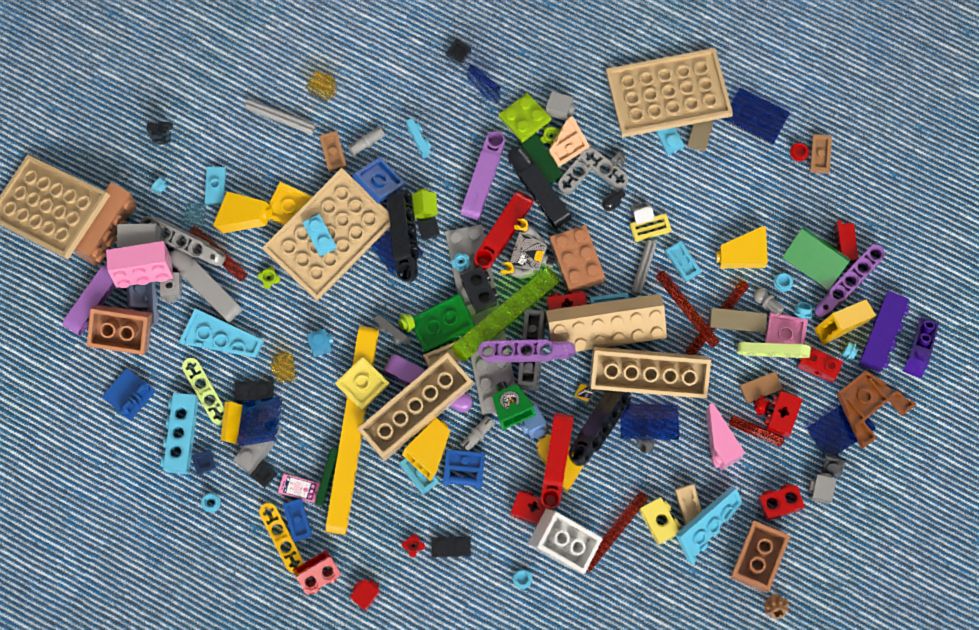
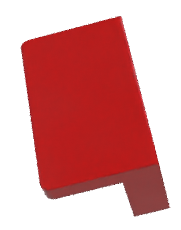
(846, 240)

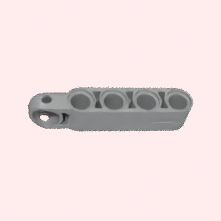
(209, 253)
(205, 285)

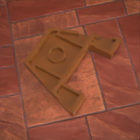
(864, 398)

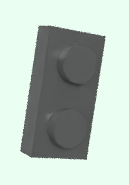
(397, 335)

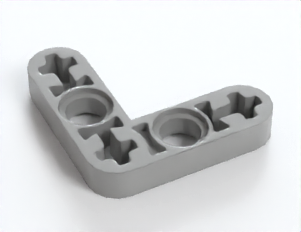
(589, 165)

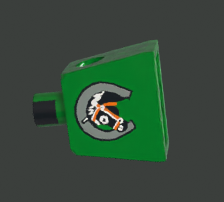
(511, 405)

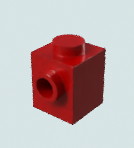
(365, 593)

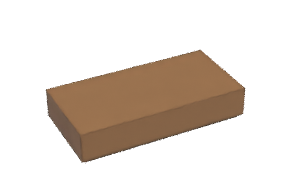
(764, 386)

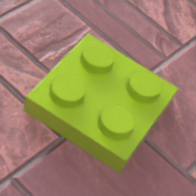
(524, 117)

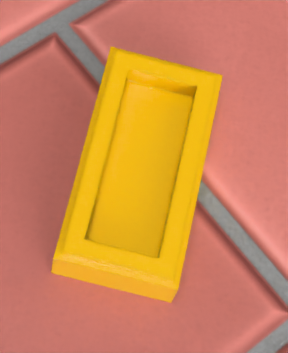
(231, 422)

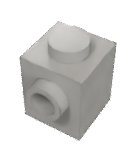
(560, 106)
(172, 288)
(822, 488)

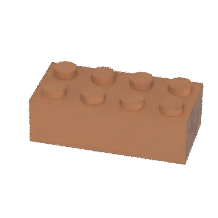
(104, 228)

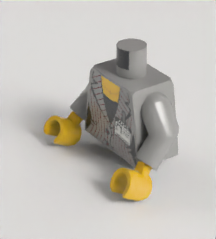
(528, 253)

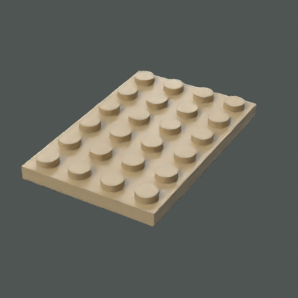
(668, 92)
(49, 206)
(353, 223)

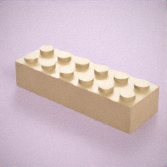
(609, 322)
(650, 372)
(415, 406)

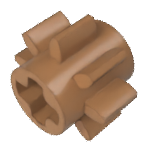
(776, 606)

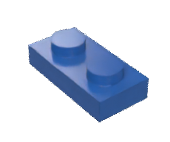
(297, 520)

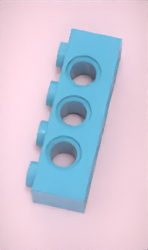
(182, 463)

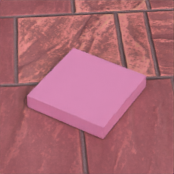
(785, 329)

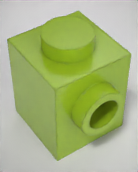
(424, 204)

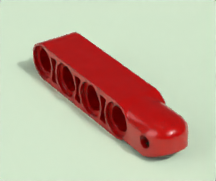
(502, 230)
(556, 460)

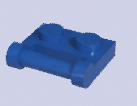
(464, 462)

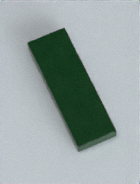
(542, 158)
(326, 478)

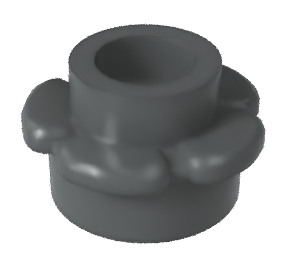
(618, 159)
(645, 445)

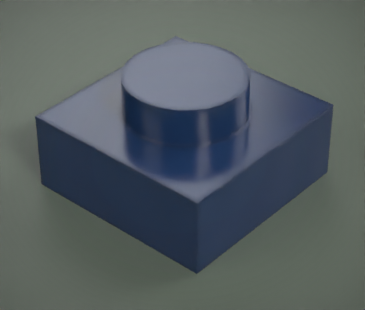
(204, 462)

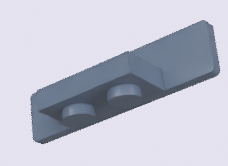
(144, 298)

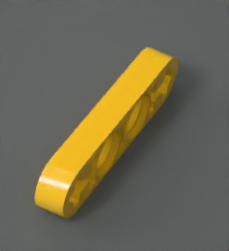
(283, 537)

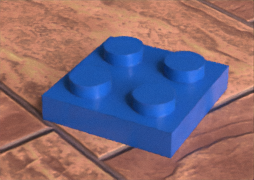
(378, 180)

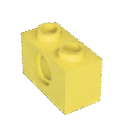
(660, 533)

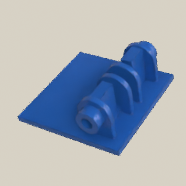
(128, 394)

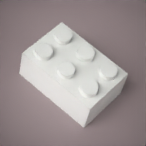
(565, 541)

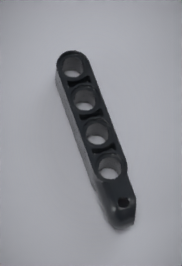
(538, 187)
(403, 234)
(599, 426)

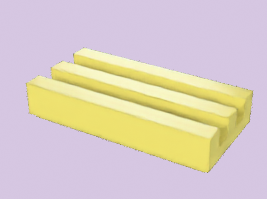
(652, 234)

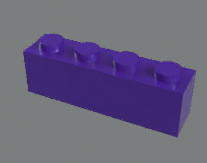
(883, 332)

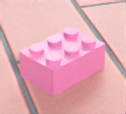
(139, 264)

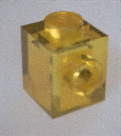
(322, 86)
(284, 367)

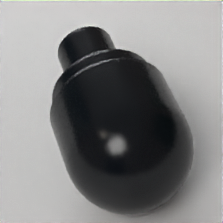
(613, 200)

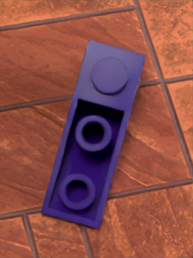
(921, 348)

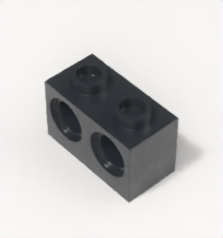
(475, 291)

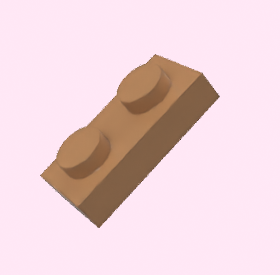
(333, 151)
(820, 154)

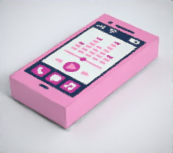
(299, 488)

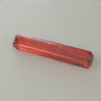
(756, 431)

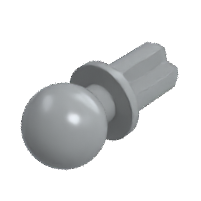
(761, 296)

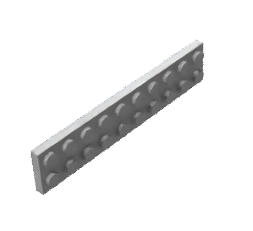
(486, 374)

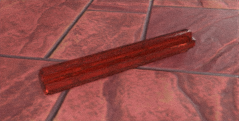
(229, 263)

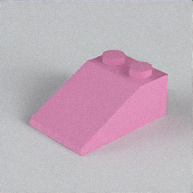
(723, 444)

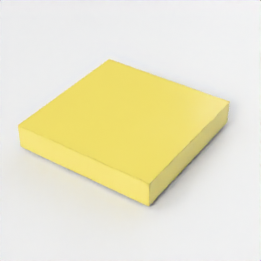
(362, 383)

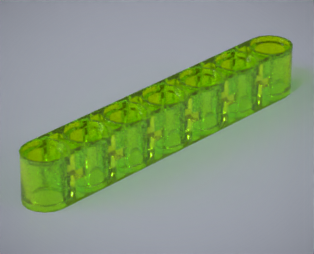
(505, 314)

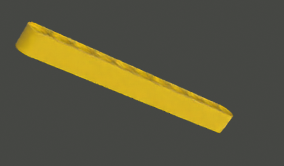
(350, 443)

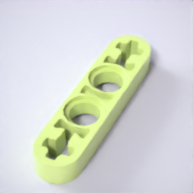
(773, 350)
(203, 392)

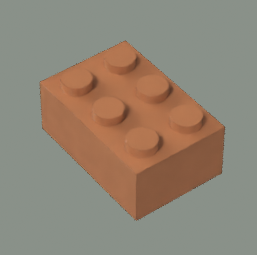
(577, 259)
(119, 329)
(760, 557)

